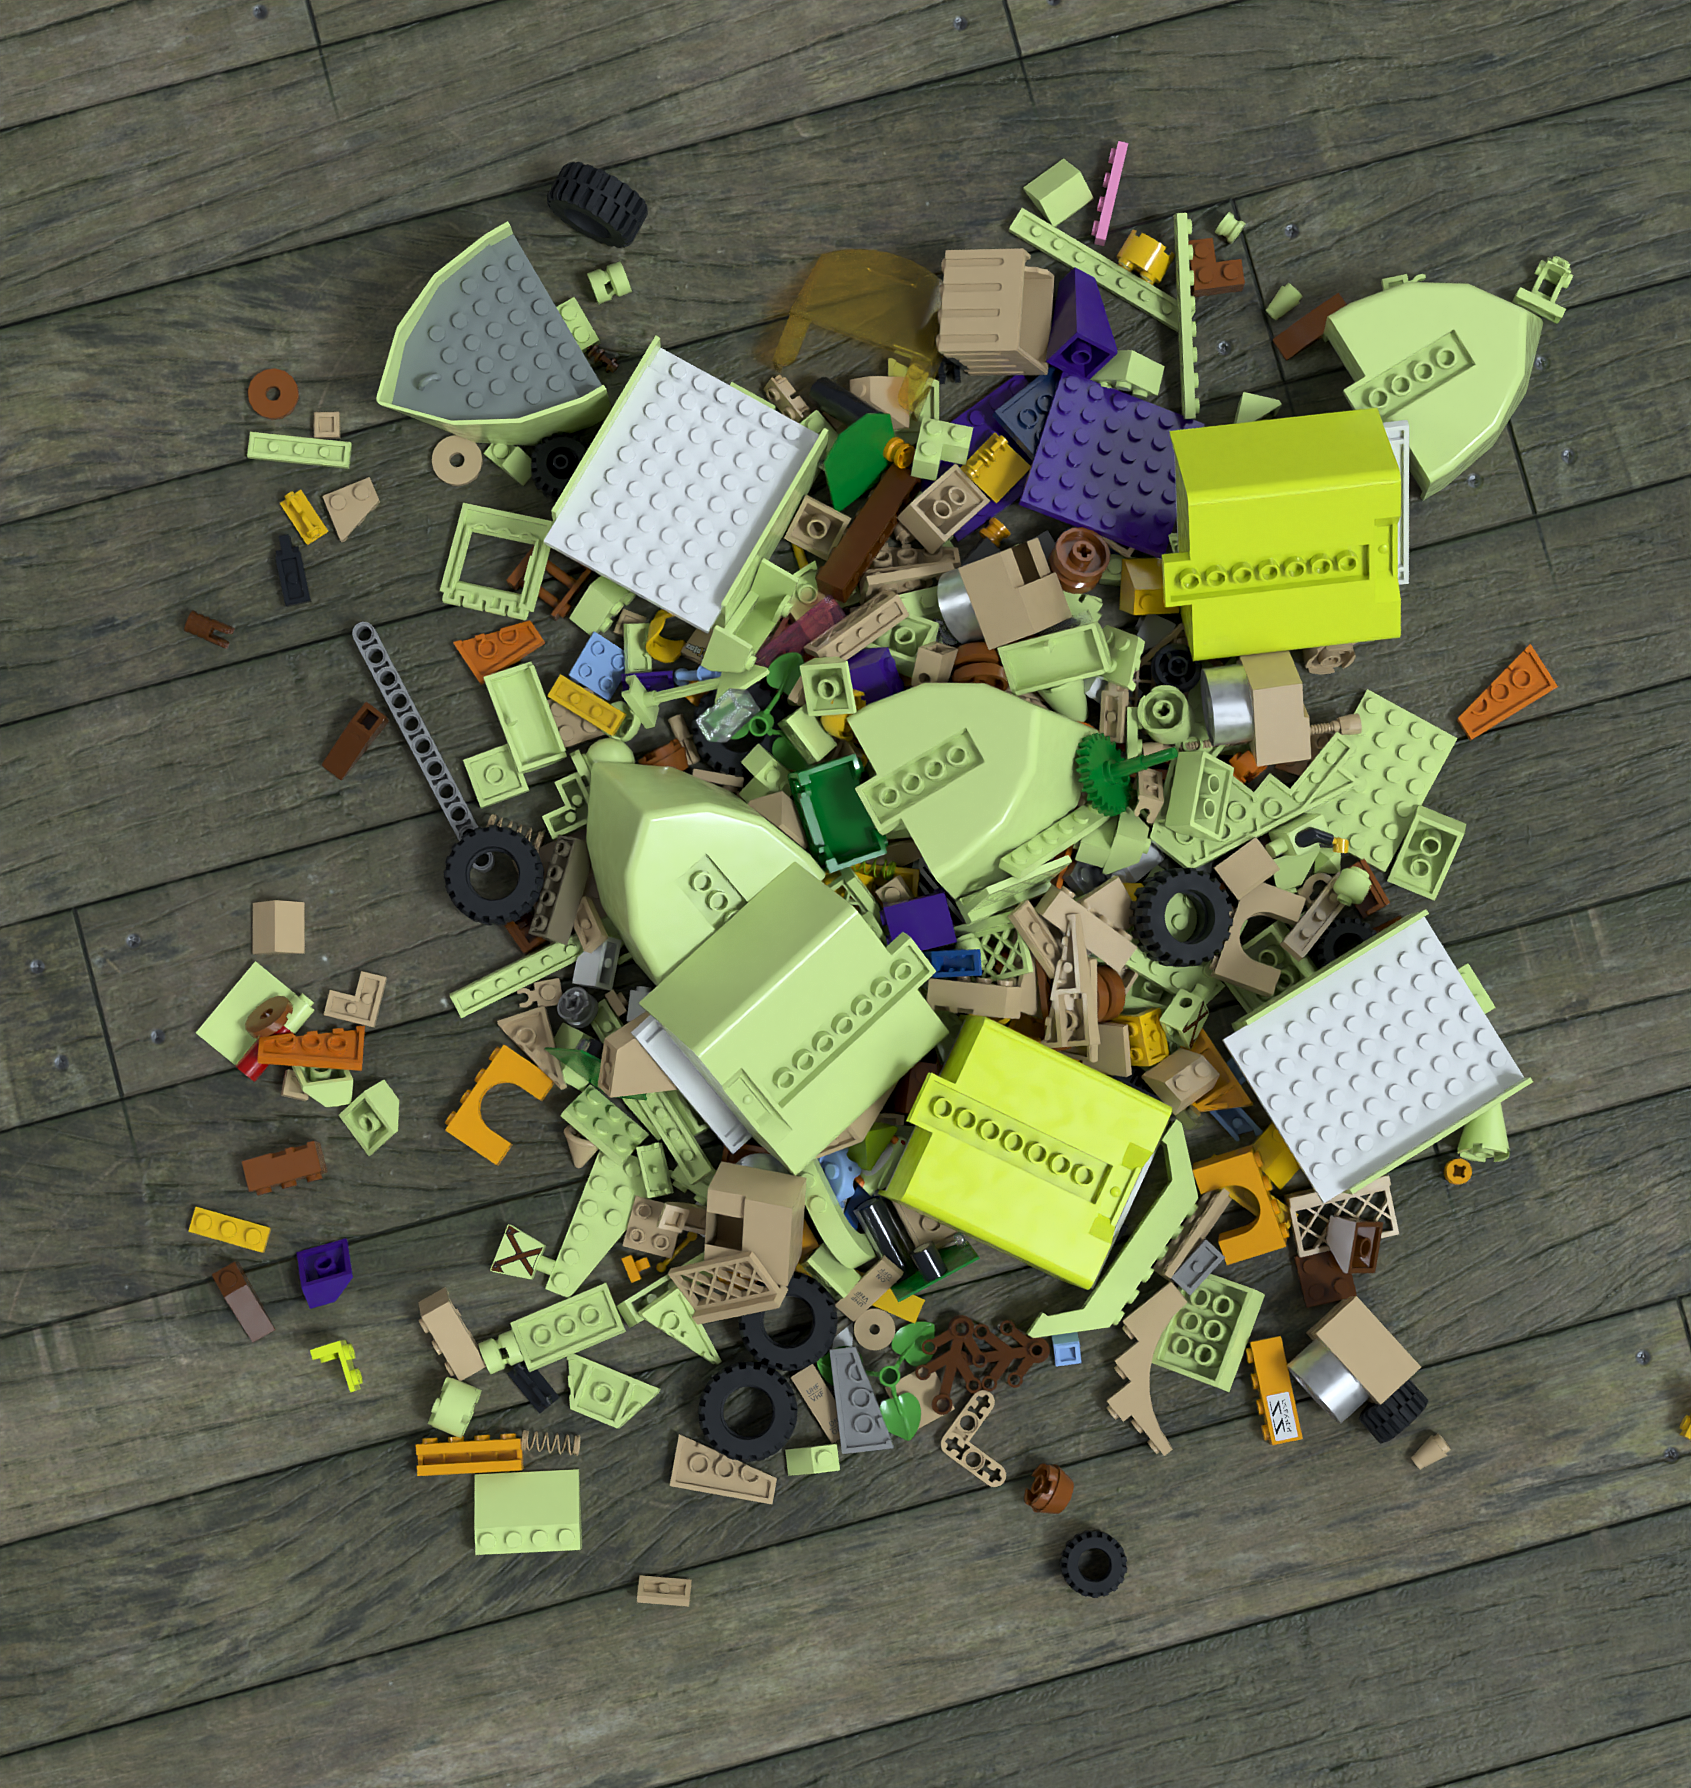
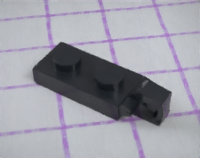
(292, 573)

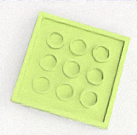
(1181, 923)

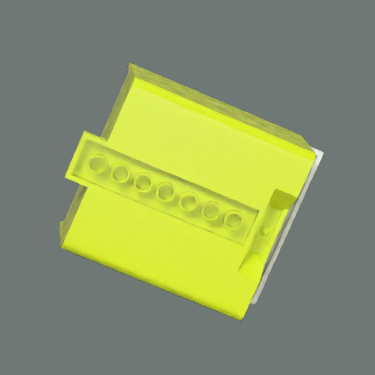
(1290, 533)
(1027, 1151)

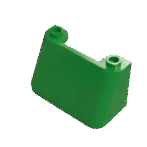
(834, 815)

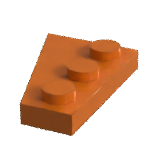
(499, 649)

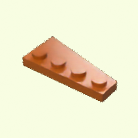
(1510, 692)
(325, 1050)

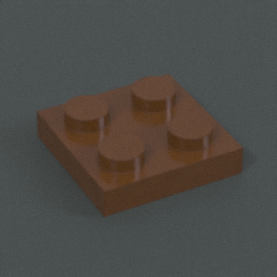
(1323, 1279)

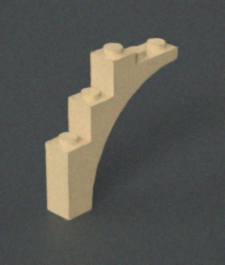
(1134, 1397)

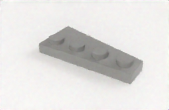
(858, 1411)

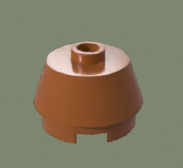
(668, 755)
(1050, 1490)

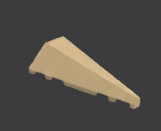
(1072, 1009)

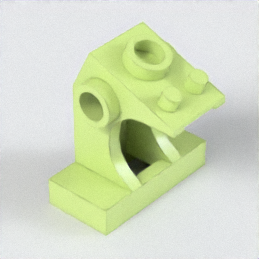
(1555, 271)

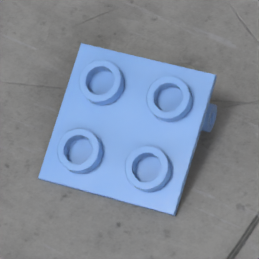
(599, 666)

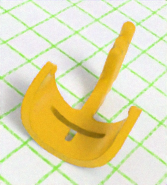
(668, 649)

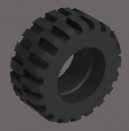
(597, 204)
(715, 753)
(494, 840)
(1211, 913)
(810, 1349)
(747, 1447)

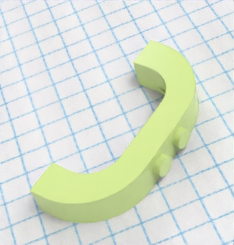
(840, 1237)

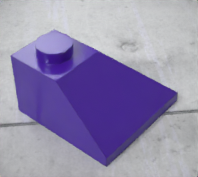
(325, 1272)

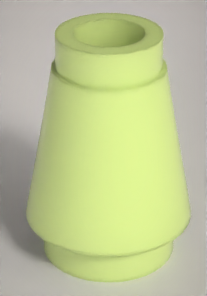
(1284, 301)

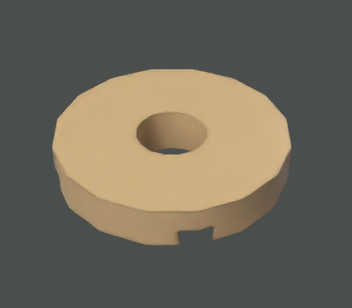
(457, 475)

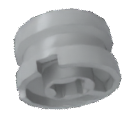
(577, 1007)

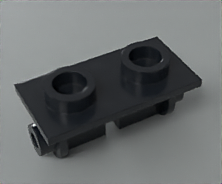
(533, 1386)

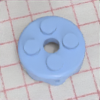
(840, 1173)

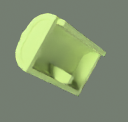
(1055, 658)
(525, 717)

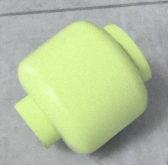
(1352, 886)

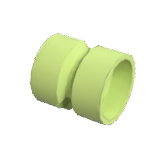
(618, 284)
(493, 1356)

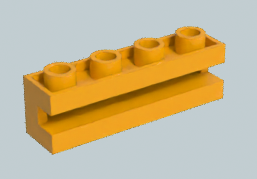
(469, 1456)

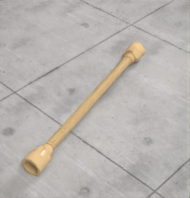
(1344, 725)

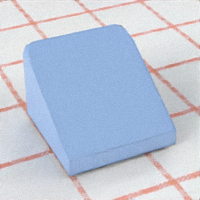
(1066, 1349)

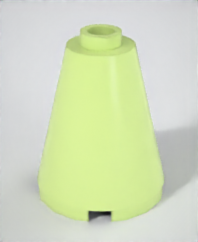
(1068, 700)
(1485, 1137)

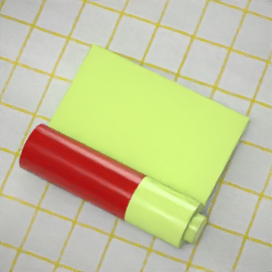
(226, 1024)

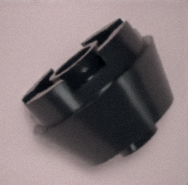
(1175, 667)

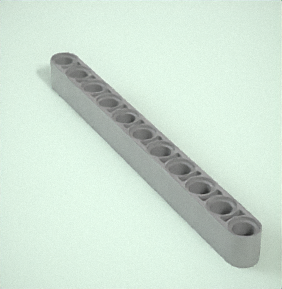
(418, 735)

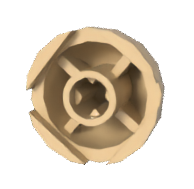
(1323, 659)

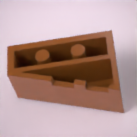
(285, 1168)

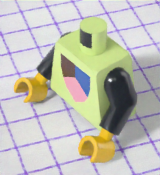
(1302, 835)

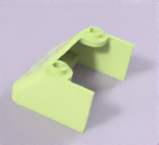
(768, 600)

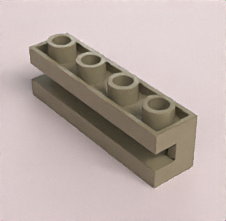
(562, 890)

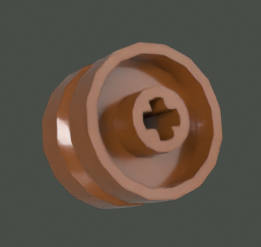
(1079, 560)
(979, 665)
(1109, 993)

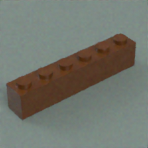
(867, 533)

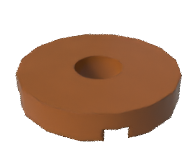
(263, 383)
(269, 1017)

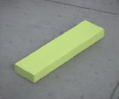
(299, 450)

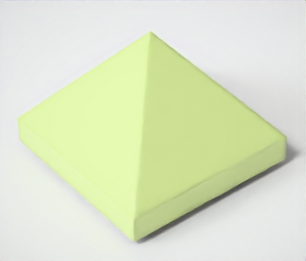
(1327, 861)

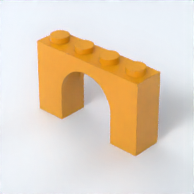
(468, 1123)
(1244, 1169)

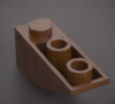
(355, 740)

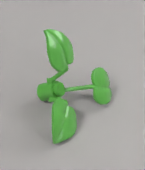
(783, 676)
(902, 1412)

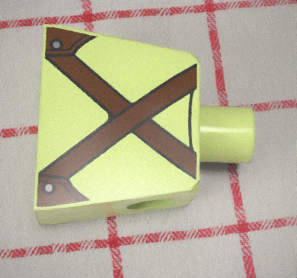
(1186, 1016)
(521, 1255)

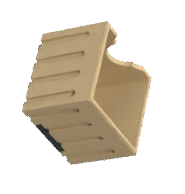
(995, 312)

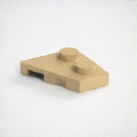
(351, 505)

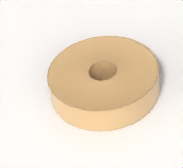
(879, 1340)

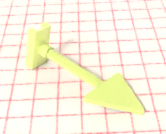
(646, 703)

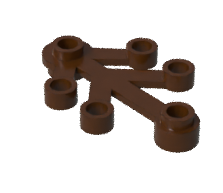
(1006, 1354)
(953, 1360)

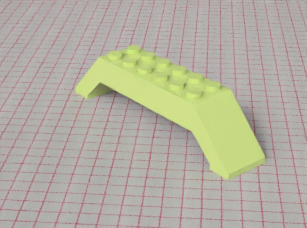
(1139, 1252)

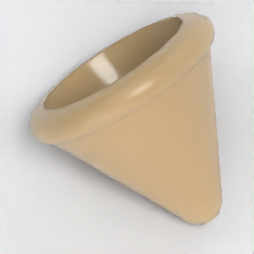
(579, 1146)

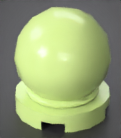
(603, 750)

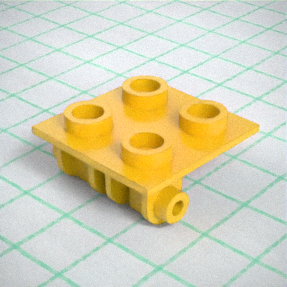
(995, 467)

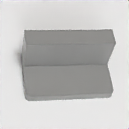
(1197, 1267)

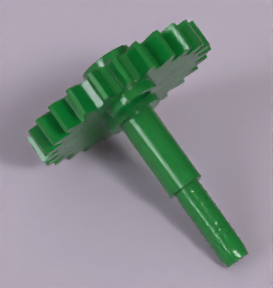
(1107, 774)

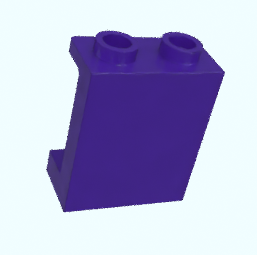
(921, 918)

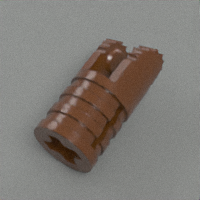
(204, 628)

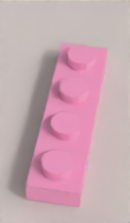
(1106, 203)

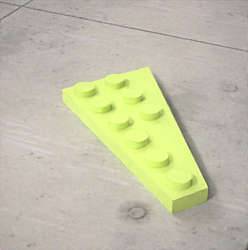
(598, 1221)

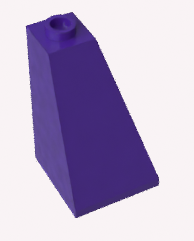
(1080, 328)

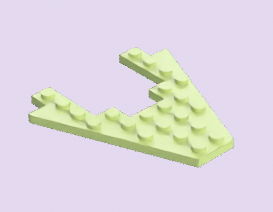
(1250, 812)

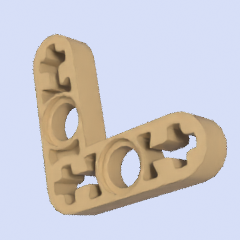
(965, 1435)

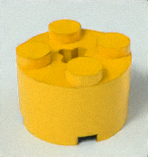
(1145, 257)

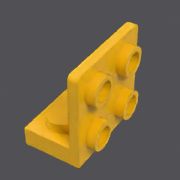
(1146, 1037)

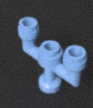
(683, 676)

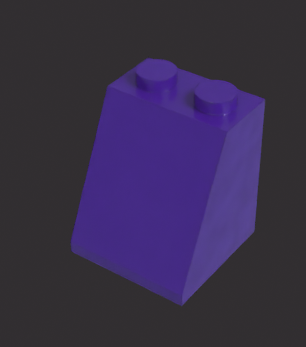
(875, 674)

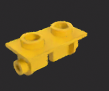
(303, 516)

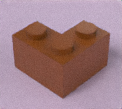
(1213, 276)

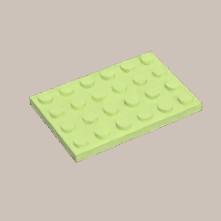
(1396, 767)

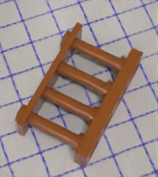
(561, 607)

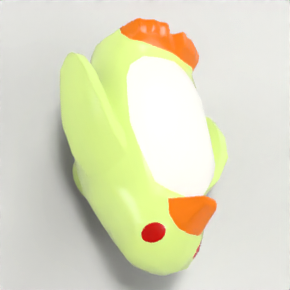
(884, 1167)

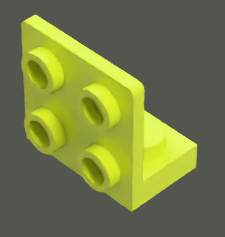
(346, 1354)

